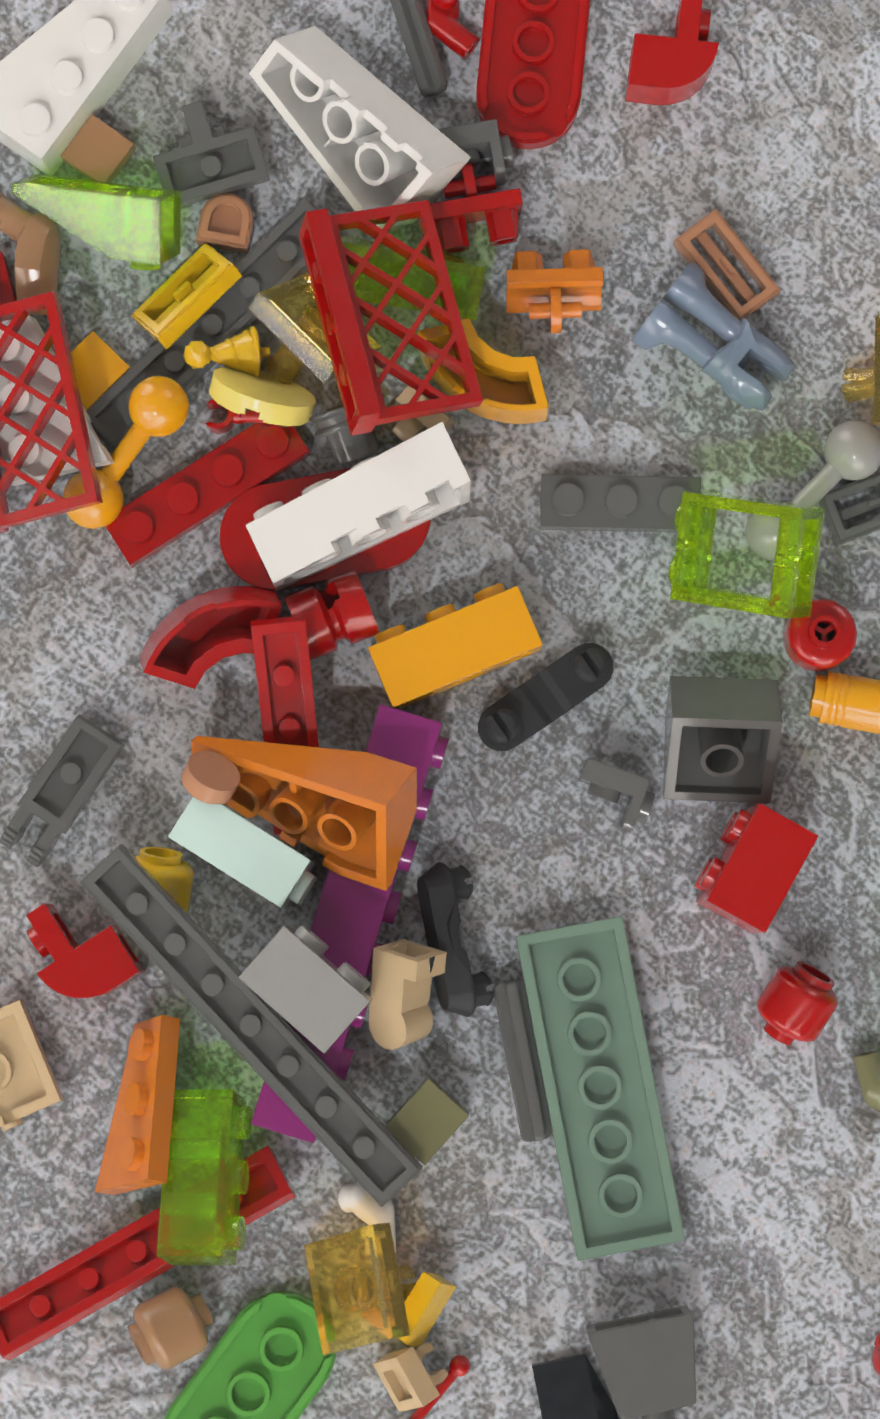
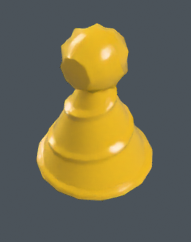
(238, 353)

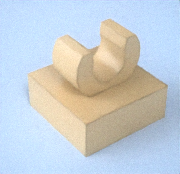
(411, 427)
(407, 1377)

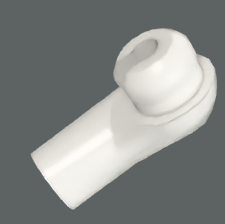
(356, 1199)

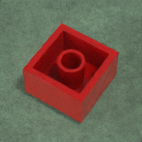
(755, 867)

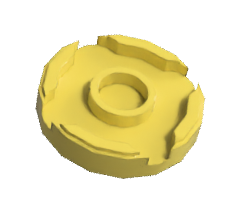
(274, 401)

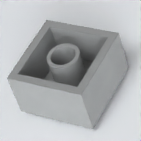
(306, 986)

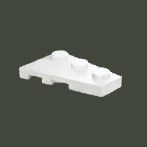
(30, 407)

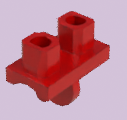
(497, 209)

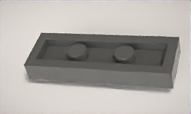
(612, 502)

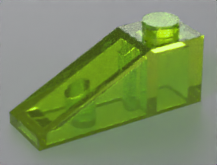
(111, 217)

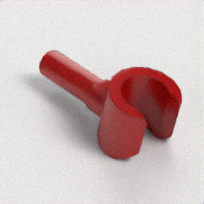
(232, 418)

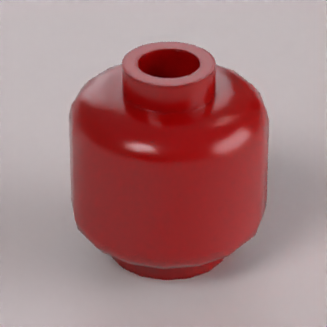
(817, 654)
(797, 1003)

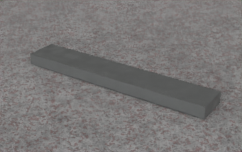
(268, 264)

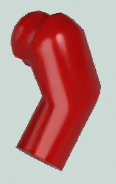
(445, 26)

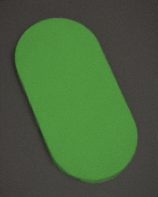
(261, 1366)

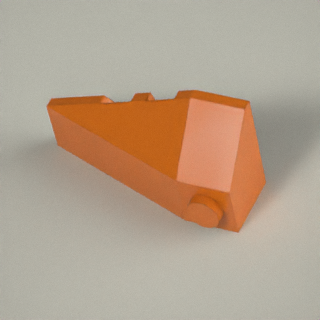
(332, 800)

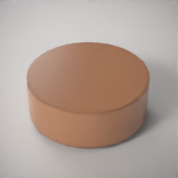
(210, 777)

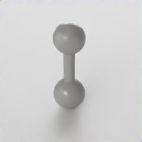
(850, 454)

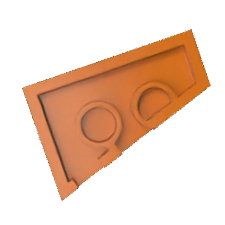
(142, 1118)

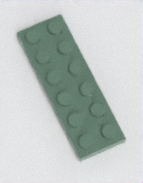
(600, 1088)

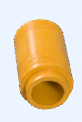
(846, 701)

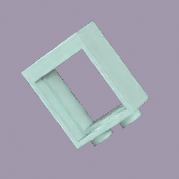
(245, 852)

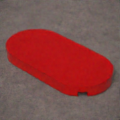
(532, 68)
(247, 564)

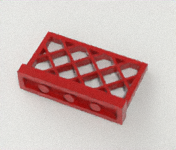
(343, 323)
(67, 386)

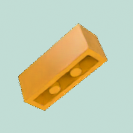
(454, 646)

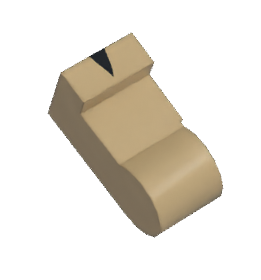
(402, 991)

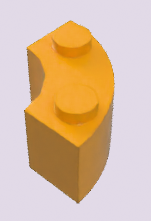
(508, 384)

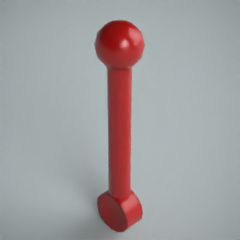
(459, 1367)

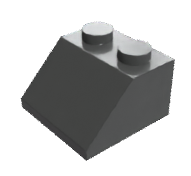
(721, 739)

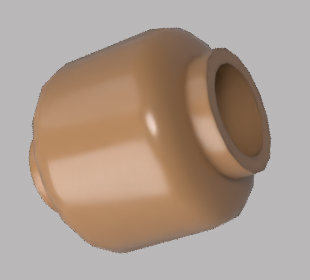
(170, 1327)

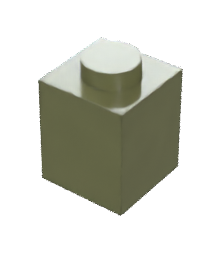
(427, 1120)

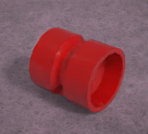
(334, 613)

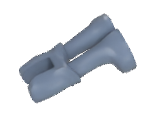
(722, 364)

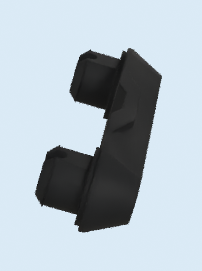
(545, 697)
(438, 896)

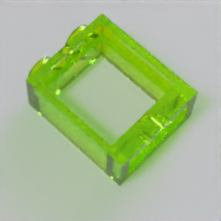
(793, 564)

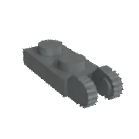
(64, 786)

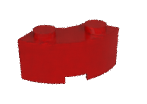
(206, 631)

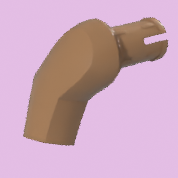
(36, 251)

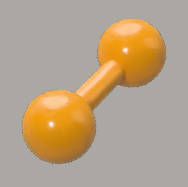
(157, 410)

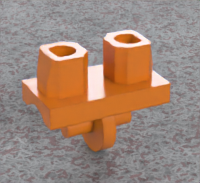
(554, 291)

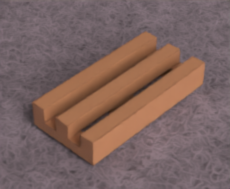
(742, 254)

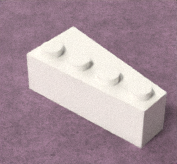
(71, 72)
(355, 125)
(360, 507)

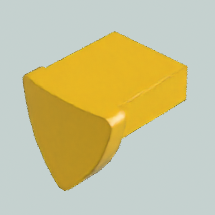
(425, 1306)

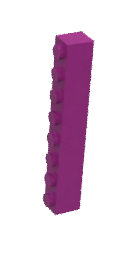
(352, 911)

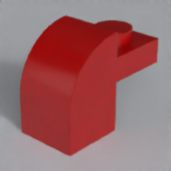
(674, 67)
(84, 969)

